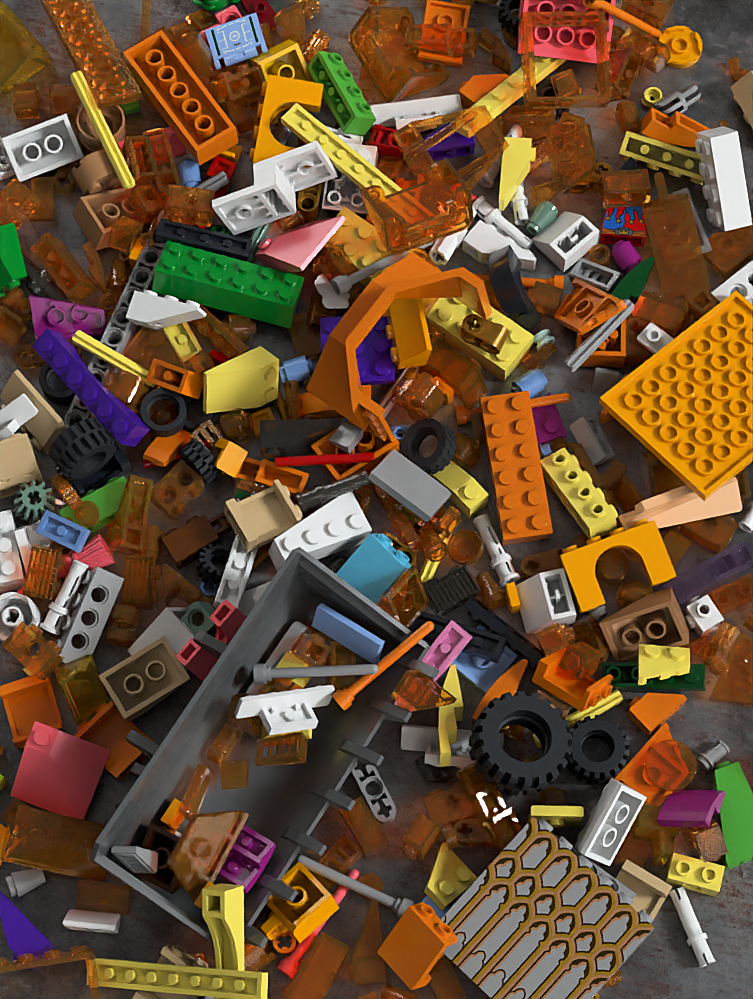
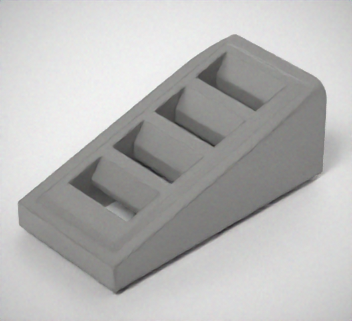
(610, 277)
(136, 858)

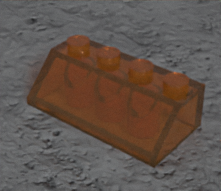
(52, 842)

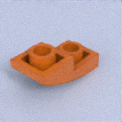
(164, 449)

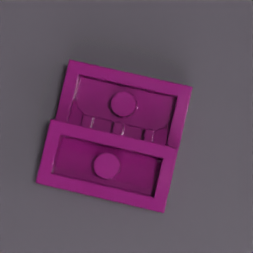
(690, 808)
(246, 859)

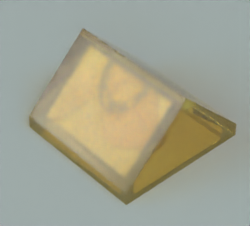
(81, 687)

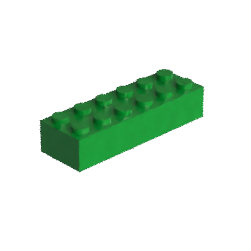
(228, 284)

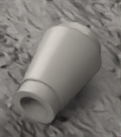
(24, 881)

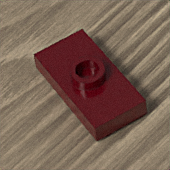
(263, 10)

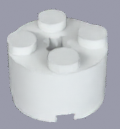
(17, 605)

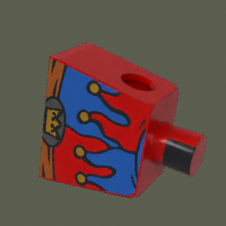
(624, 225)

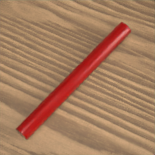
(324, 459)

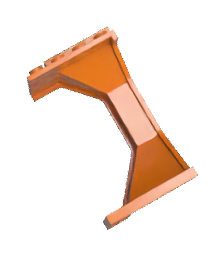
(337, 373)

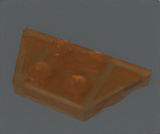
(205, 848)

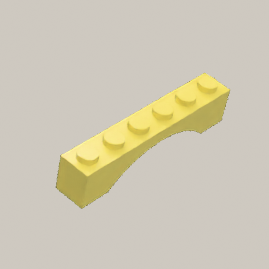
(225, 919)

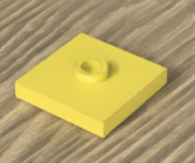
(558, 815)

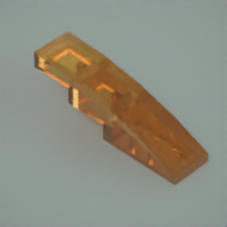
(489, 807)

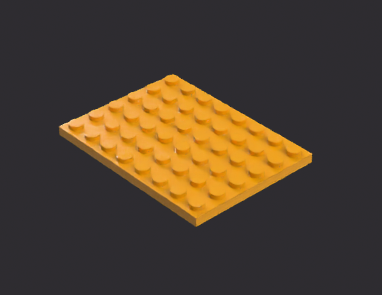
(696, 399)

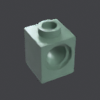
(193, 618)

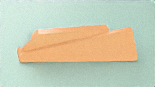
(684, 506)

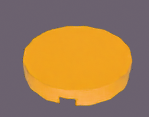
(683, 45)

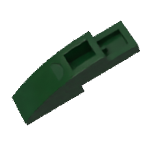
(626, 679)

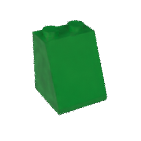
(11, 259)

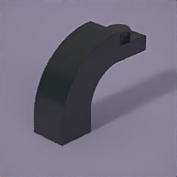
(508, 288)

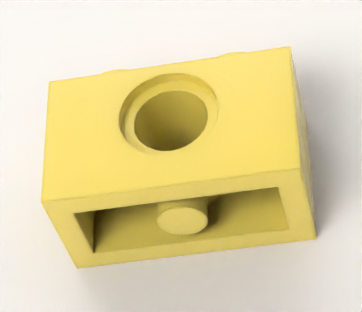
(694, 874)

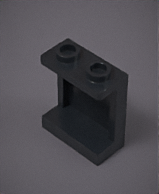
(115, 467)

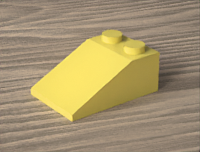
(242, 382)

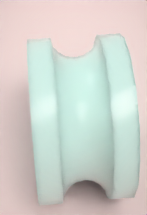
(543, 338)

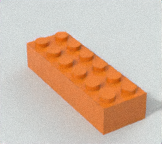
(180, 97)
(515, 468)

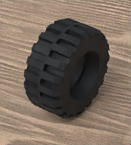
(538, 718)

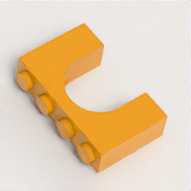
(281, 95)
(642, 540)

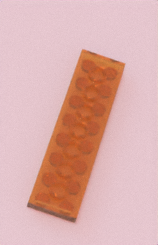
(93, 51)

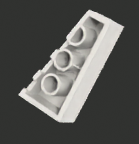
(324, 532)

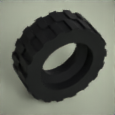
(443, 452)

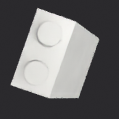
(168, 625)

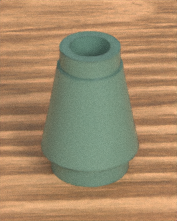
(543, 215)

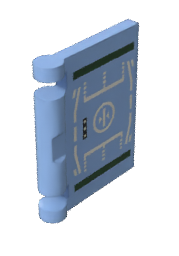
(236, 40)

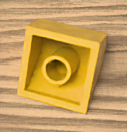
(283, 61)

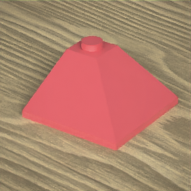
(298, 246)
(59, 771)

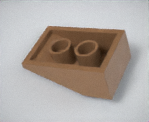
(99, 211)
(647, 621)

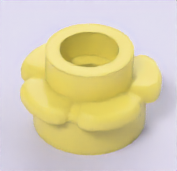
(651, 92)

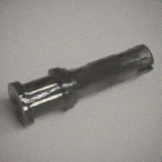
(321, 494)

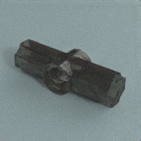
(41, 283)

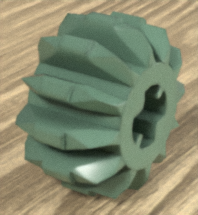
(28, 493)

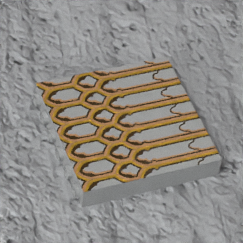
(543, 922)

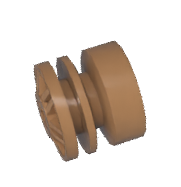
(87, 135)

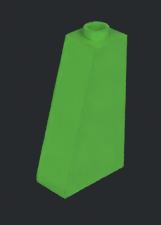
(735, 813)

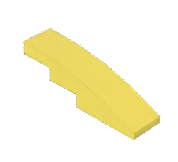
(448, 716)

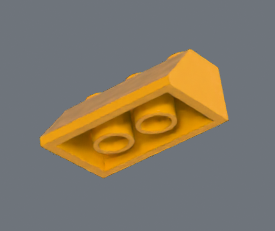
(408, 333)

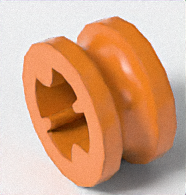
(284, 951)

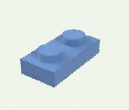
(63, 531)

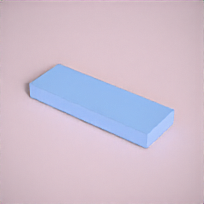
(348, 633)

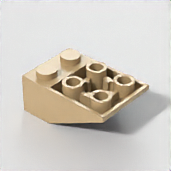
(18, 464)

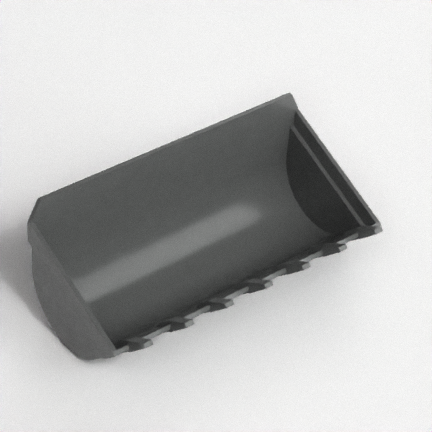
(280, 799)

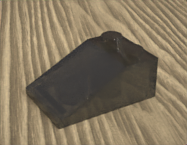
(291, 437)

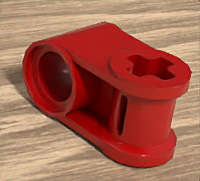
(384, 140)

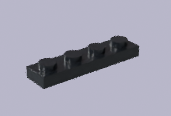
(203, 239)
(498, 626)
(482, 644)

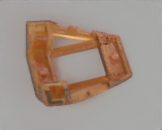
(480, 123)

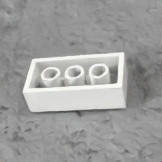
(723, 178)

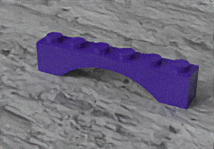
(110, 411)

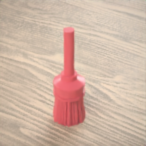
(94, 554)

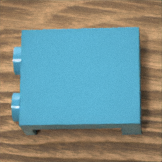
(374, 567)

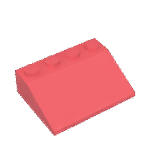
(564, 42)

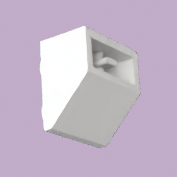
(567, 239)
(545, 600)

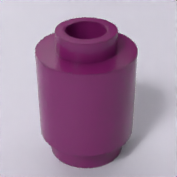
(625, 256)

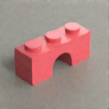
(227, 621)

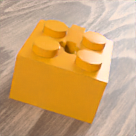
(306, 912)

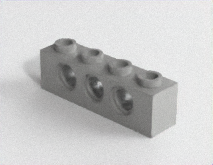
(109, 587)

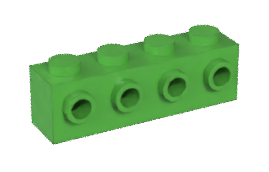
(341, 93)

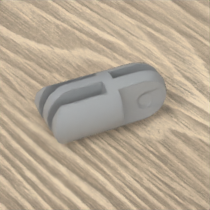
(678, 101)

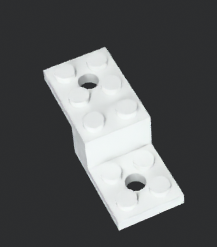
(274, 188)

